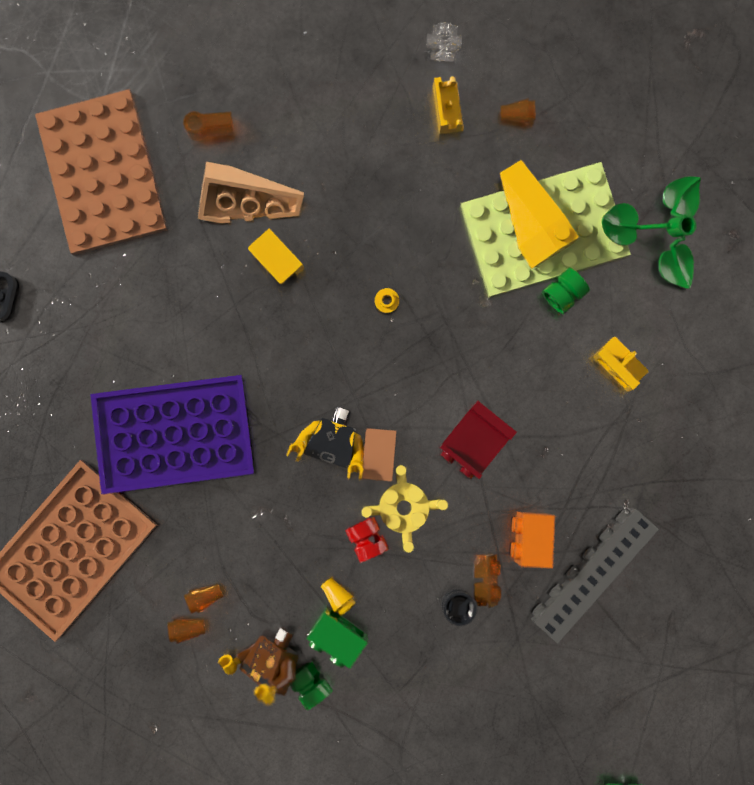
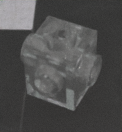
(444, 42)

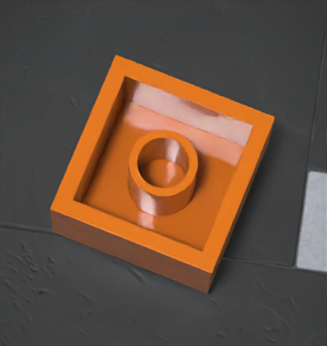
(533, 539)

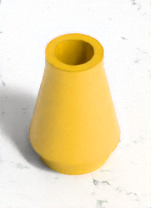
(338, 597)

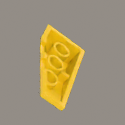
(537, 220)

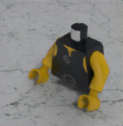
(332, 443)

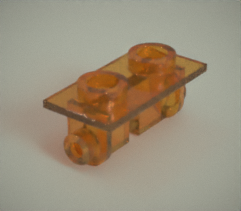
(489, 570)

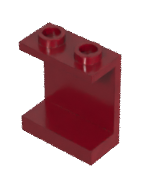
(476, 440)

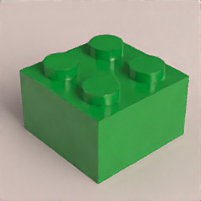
(337, 638)

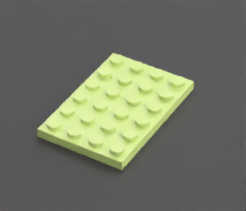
(582, 198)

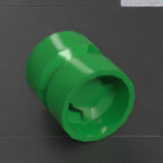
(569, 288)
(310, 686)

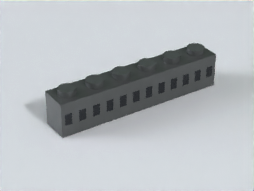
(594, 574)

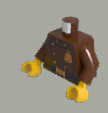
(267, 663)

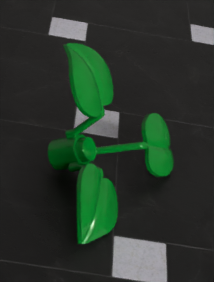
(683, 198)

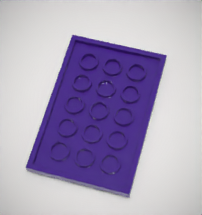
(171, 434)

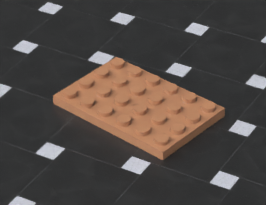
(101, 172)
(70, 550)

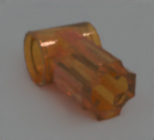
(212, 124)

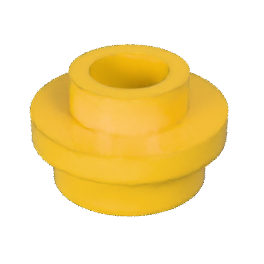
(383, 307)

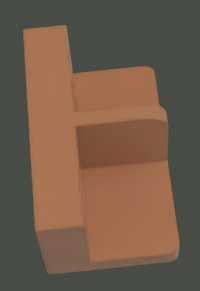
(379, 454)

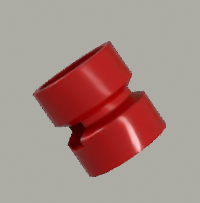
(367, 539)

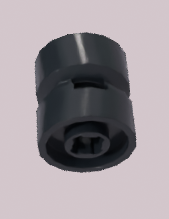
(458, 607)

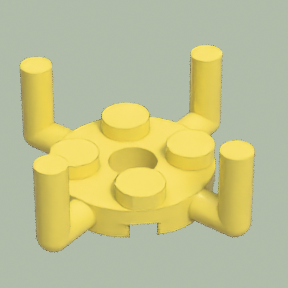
(419, 508)

